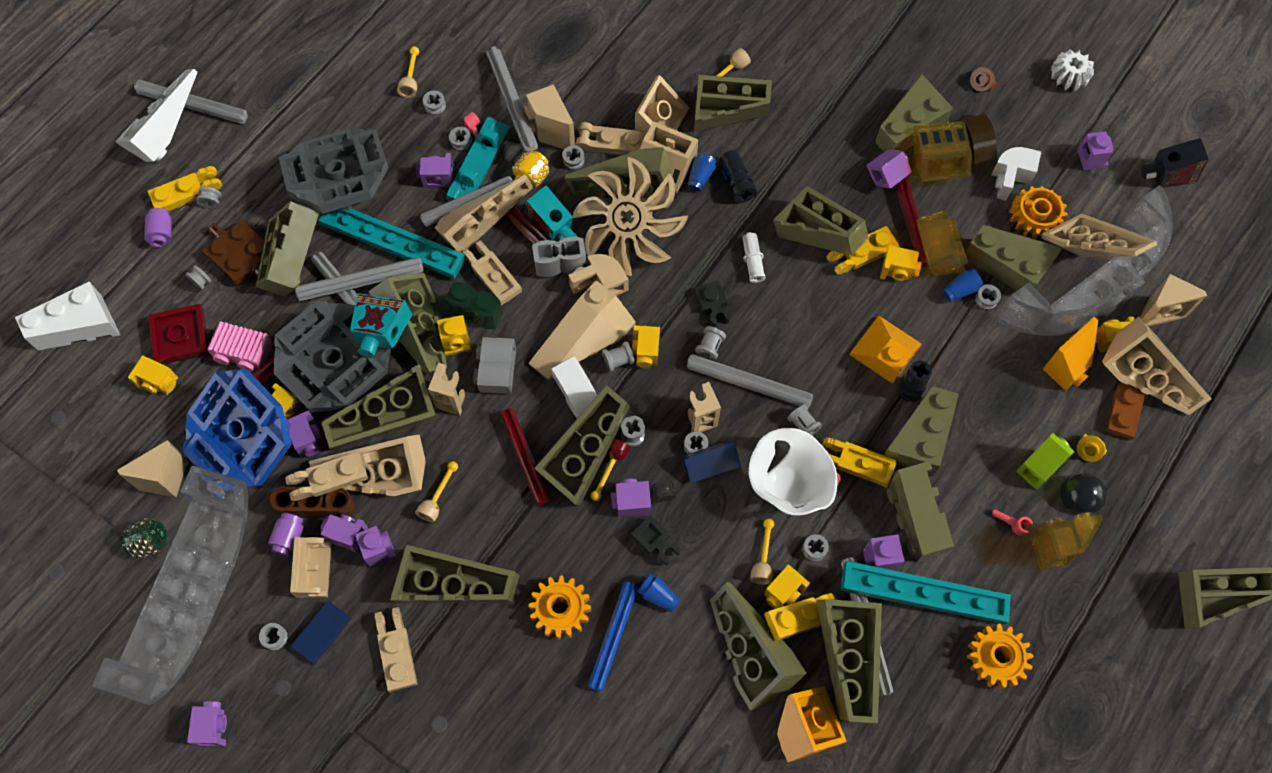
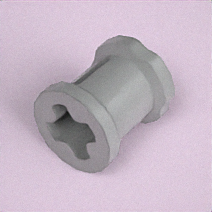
(710, 343)
(618, 356)
(804, 420)
(636, 438)

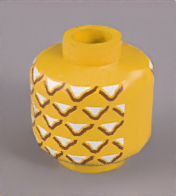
(533, 165)

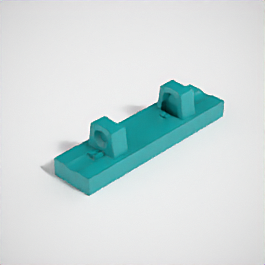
(479, 159)

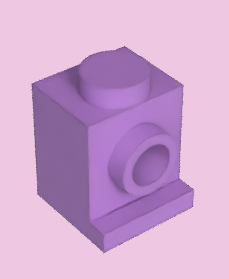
(1100, 150)
(435, 171)
(305, 434)
(342, 531)
(375, 546)
(207, 725)

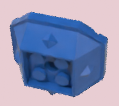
(237, 428)

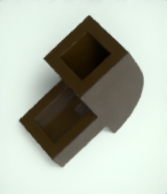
(981, 137)

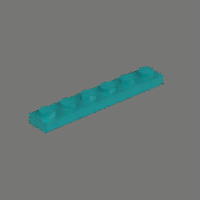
(394, 240)
(926, 592)

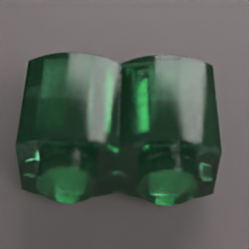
(478, 306)

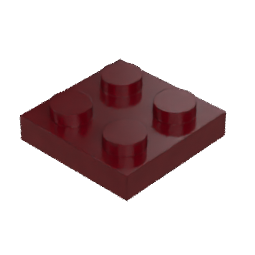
(178, 334)

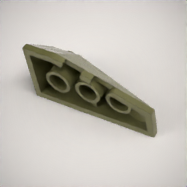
(653, 159)
(420, 334)
(761, 664)

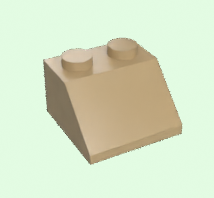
(549, 118)

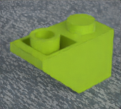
(1045, 460)

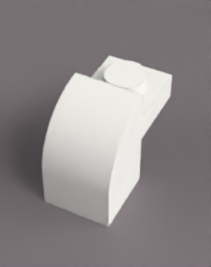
(1016, 165)

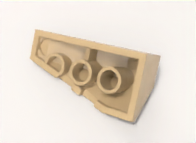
(472, 220)
(391, 466)

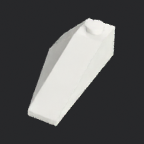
(153, 132)

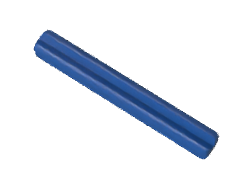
(612, 637)

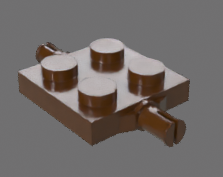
(235, 251)

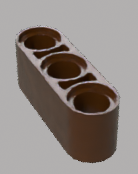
(324, 507)

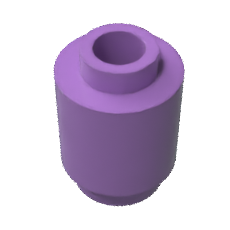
(158, 227)
(284, 532)

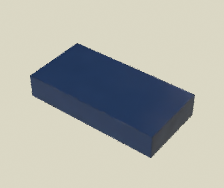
(711, 461)
(321, 632)

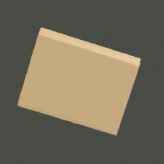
(661, 106)
(1172, 301)
(157, 470)

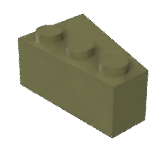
(730, 100)
(821, 223)
(926, 431)
(919, 512)
(1222, 592)

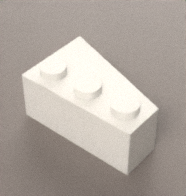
(68, 319)

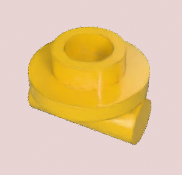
(1091, 448)

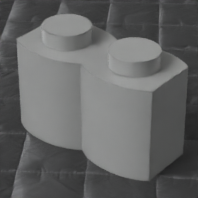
(559, 256)
(495, 365)

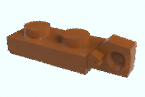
(1125, 411)

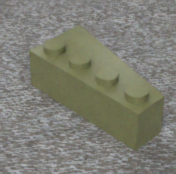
(388, 409)
(582, 448)
(443, 578)
(853, 654)

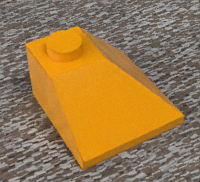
(885, 349)
(1074, 357)
(808, 725)

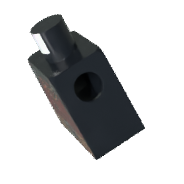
(1177, 164)

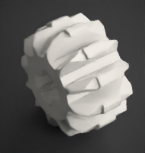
(1072, 70)

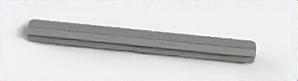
(512, 100)

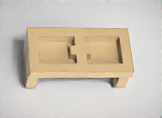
(444, 391)
(705, 412)
(310, 568)

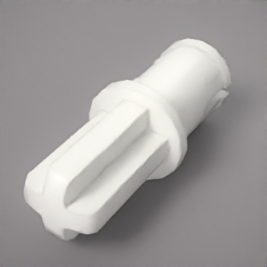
(753, 258)

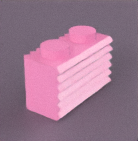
(240, 346)

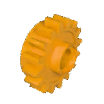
(1037, 211)
(560, 592)
(1010, 646)

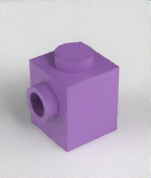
(889, 168)
(632, 498)
(884, 552)

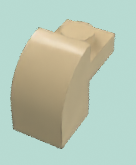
(601, 269)

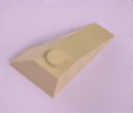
(1097, 238)
(589, 326)
(1146, 363)

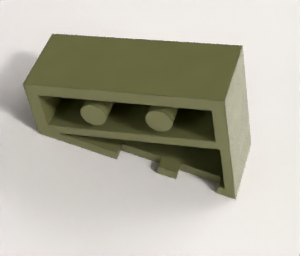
(919, 107)
(286, 248)
(1011, 256)

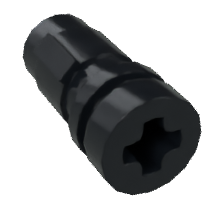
(736, 175)
(914, 381)

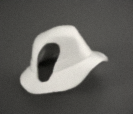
(801, 478)

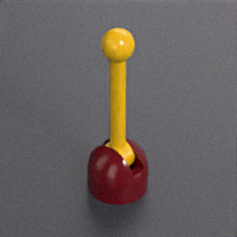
(617, 451)

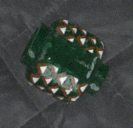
(144, 538)

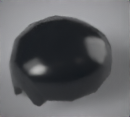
(1083, 493)

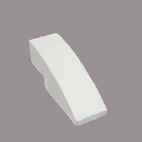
(574, 385)

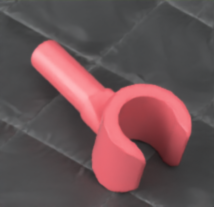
(471, 121)
(1015, 523)

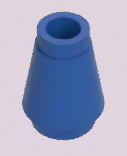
(701, 170)
(963, 285)
(658, 593)

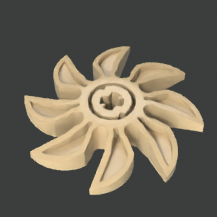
(642, 212)

